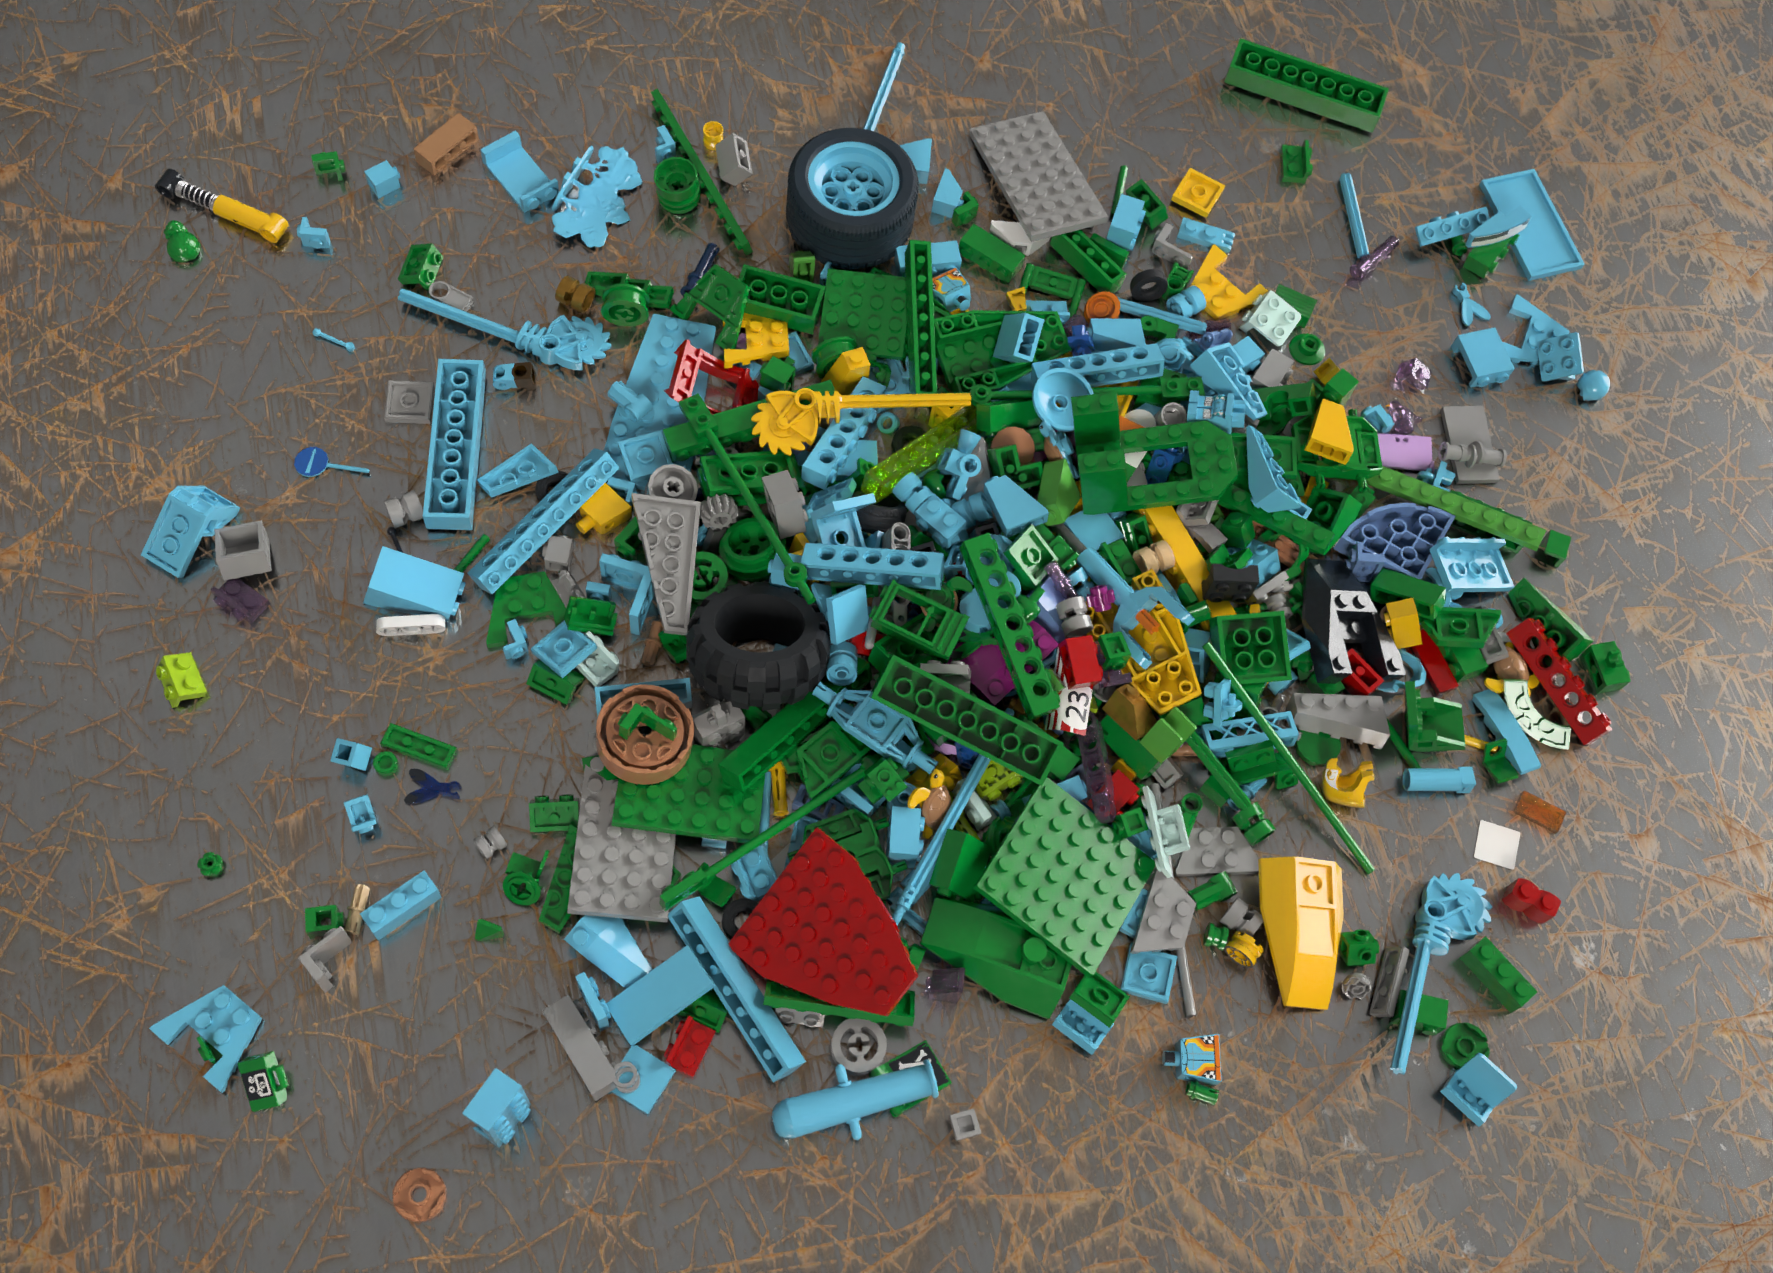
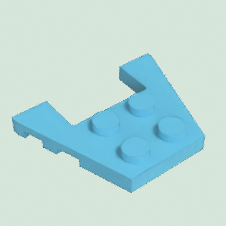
(1539, 327)
(222, 1022)

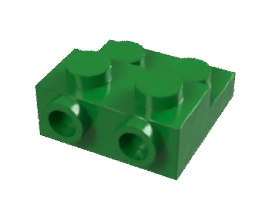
(1029, 556)

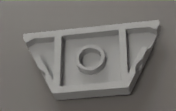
(1217, 851)
(1164, 916)

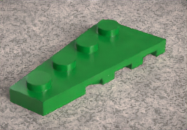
(555, 907)

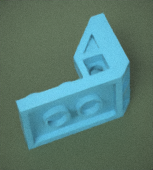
(183, 521)

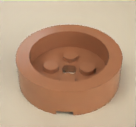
(641, 757)

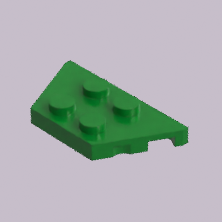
(1461, 626)
(828, 757)

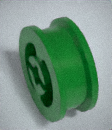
(625, 305)
(828, 352)
(709, 567)

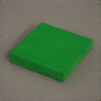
(1100, 998)

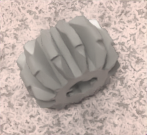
(718, 511)

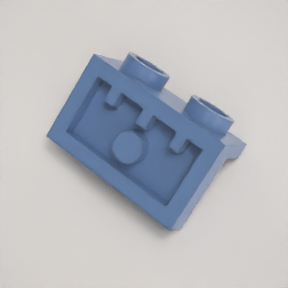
(1364, 565)

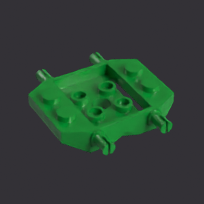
(1363, 463)
(859, 837)

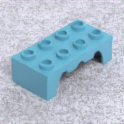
(498, 1108)

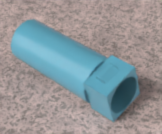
(1439, 779)

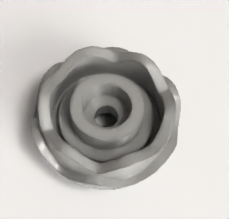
(1356, 985)

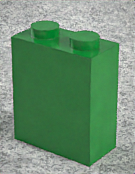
(959, 865)

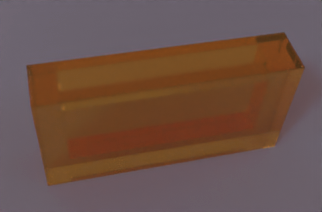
(1539, 812)

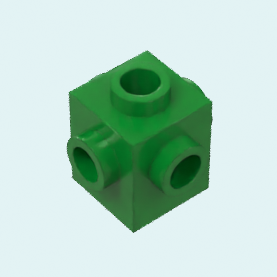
(1358, 947)

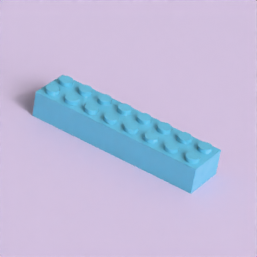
(454, 445)

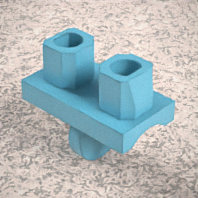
(1439, 476)
(1224, 703)

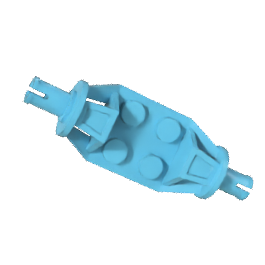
(876, 726)

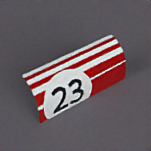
(1073, 708)

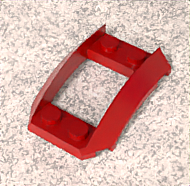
(686, 370)

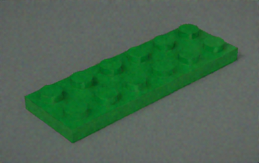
(782, 996)

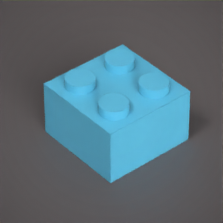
(1126, 222)
(904, 835)

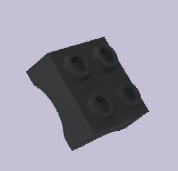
(1230, 583)

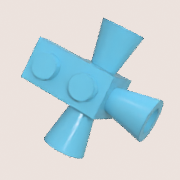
(960, 464)

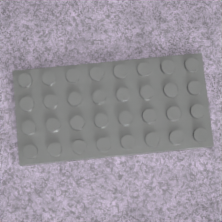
(1038, 176)
(616, 868)

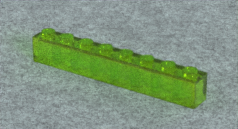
(919, 453)

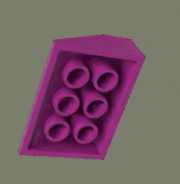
(988, 669)

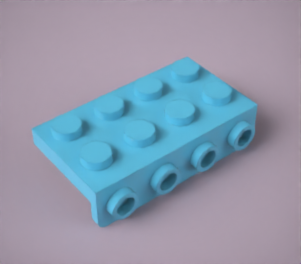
(1471, 565)

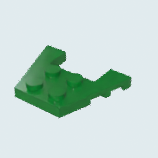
(722, 296)
(522, 599)

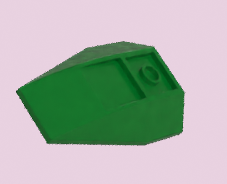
(968, 342)
(990, 951)

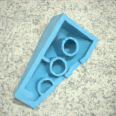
(1223, 373)

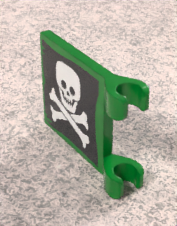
(912, 1058)

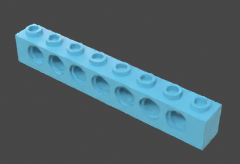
(543, 520)

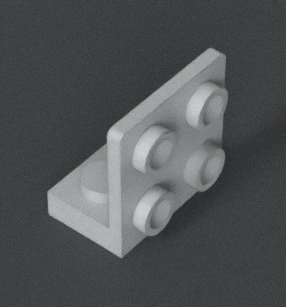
(316, 955)

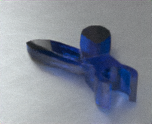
(430, 788)

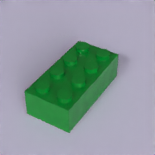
(783, 298)

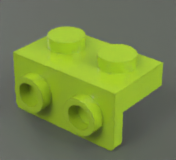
(180, 678)

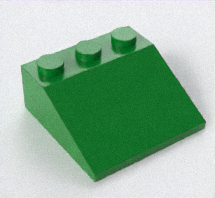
(1253, 646)

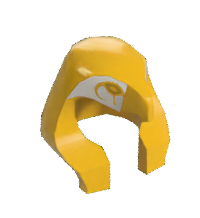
(1347, 788)

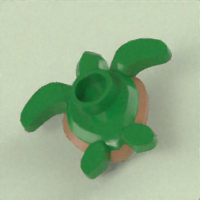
(945, 596)

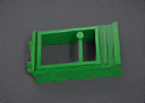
(946, 635)

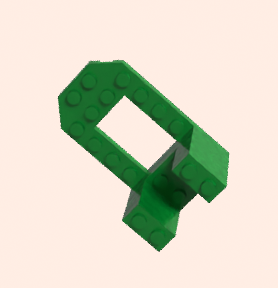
(1103, 465)

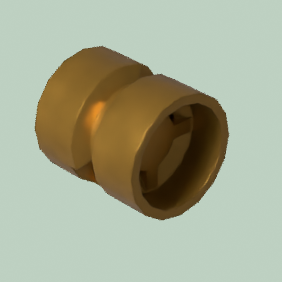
(572, 292)

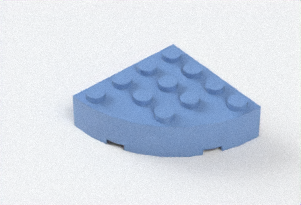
(1400, 533)

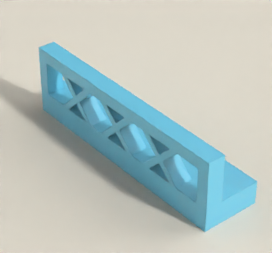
(1220, 746)

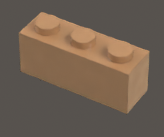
(446, 144)

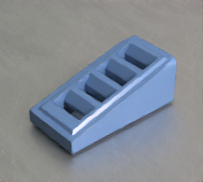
(797, 803)

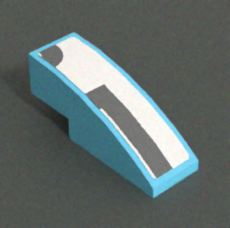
(1499, 228)

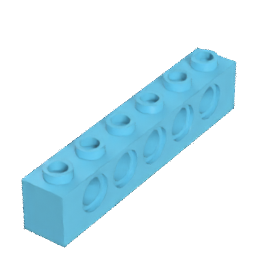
(1109, 366)
(841, 438)
(873, 565)

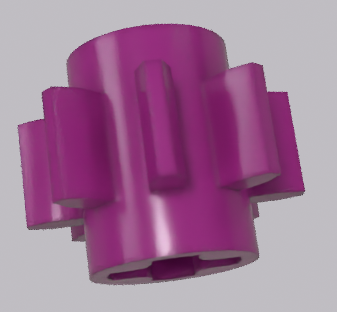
(1100, 598)

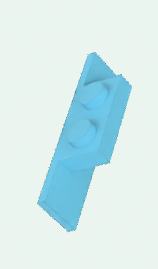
(1452, 226)

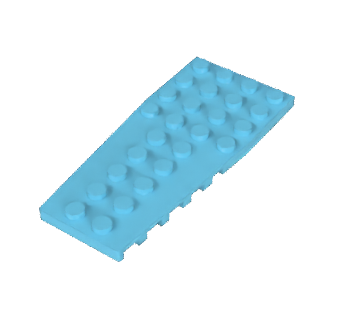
(653, 375)

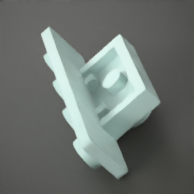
(1167, 830)

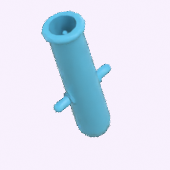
(852, 1101)

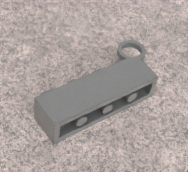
(587, 1053)

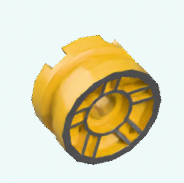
(1243, 949)

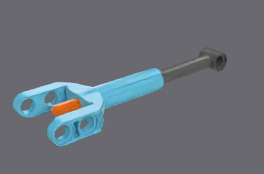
(1132, 605)

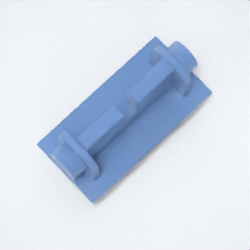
(1214, 338)

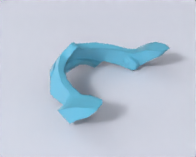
(1418, 670)

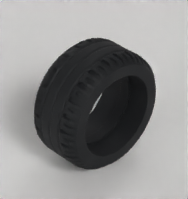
(881, 515)

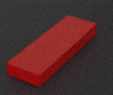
(1434, 665)

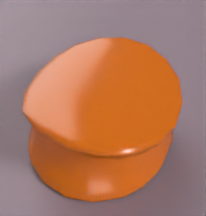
(1102, 305)

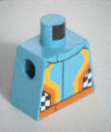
(952, 290)
(1196, 1059)

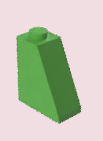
(1058, 491)

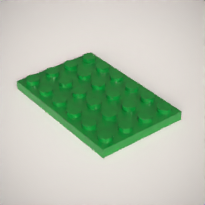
(692, 802)

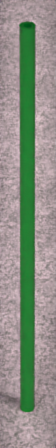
(1288, 757)

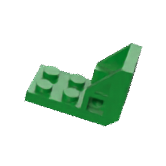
(1432, 722)

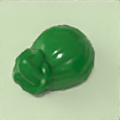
(181, 244)

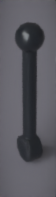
(391, 531)

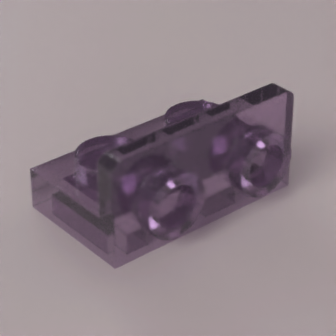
(241, 599)

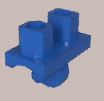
(1080, 341)

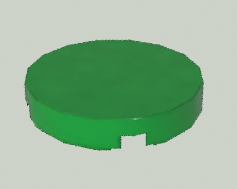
(1317, 748)
(1461, 1043)

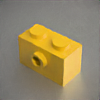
(1403, 623)

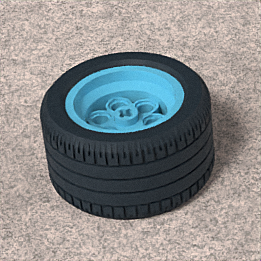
(851, 198)

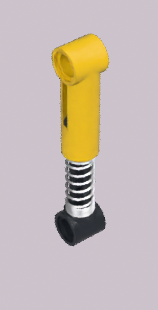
(269, 226)

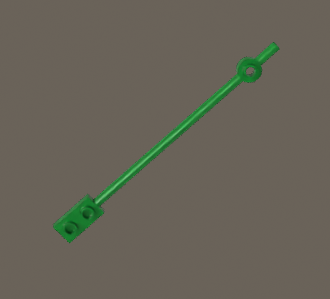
(1169, 389)
(705, 425)
(696, 880)

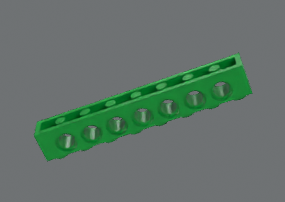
(1033, 705)

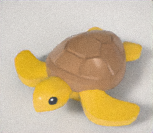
(1511, 668)
(934, 801)

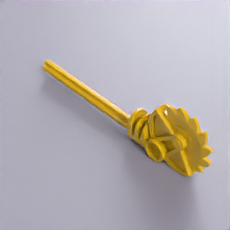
(788, 423)

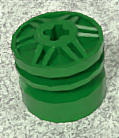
(677, 185)

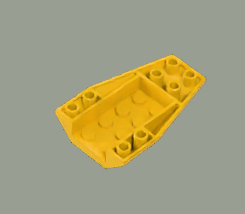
(1171, 675)
(1303, 926)

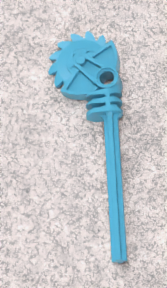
(561, 343)
(1447, 910)

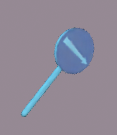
(314, 461)

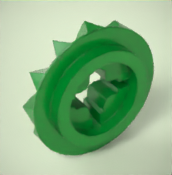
(512, 884)

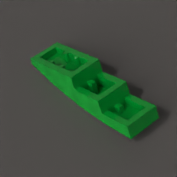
(659, 295)

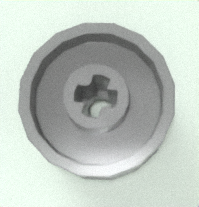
(672, 482)

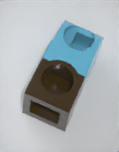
(514, 376)

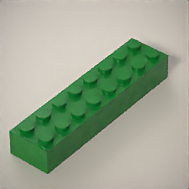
(1306, 85)
(966, 719)

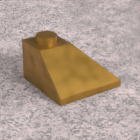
(1130, 711)

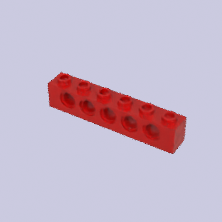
(1521, 637)

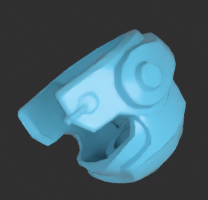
(1174, 353)

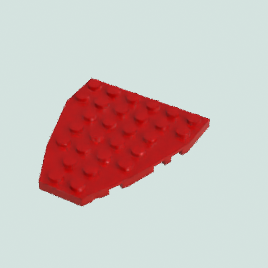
(827, 933)

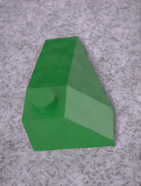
(1564, 631)

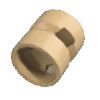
(1157, 556)

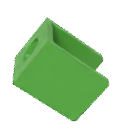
(1168, 735)

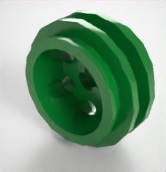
(755, 549)

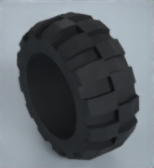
(758, 677)

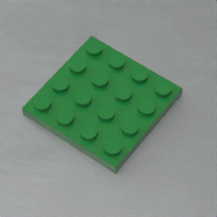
(866, 309)

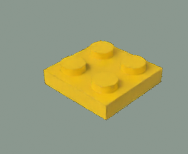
(1198, 192)

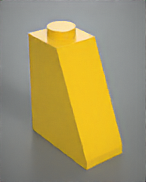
(848, 370)
(1330, 433)

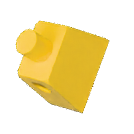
(603, 511)

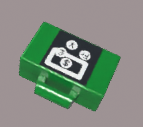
(263, 1081)

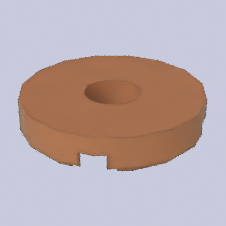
(425, 1209)

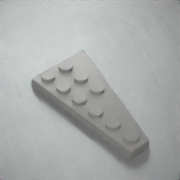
(670, 545)

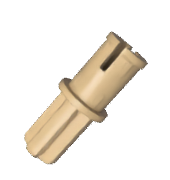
(357, 906)

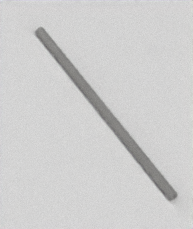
(1181, 954)

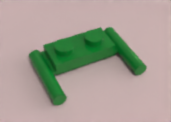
(1054, 284)

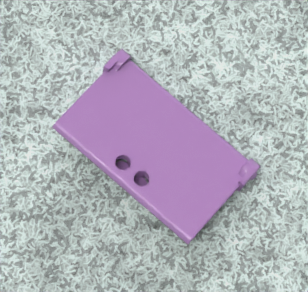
(1409, 455)

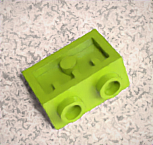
(996, 779)

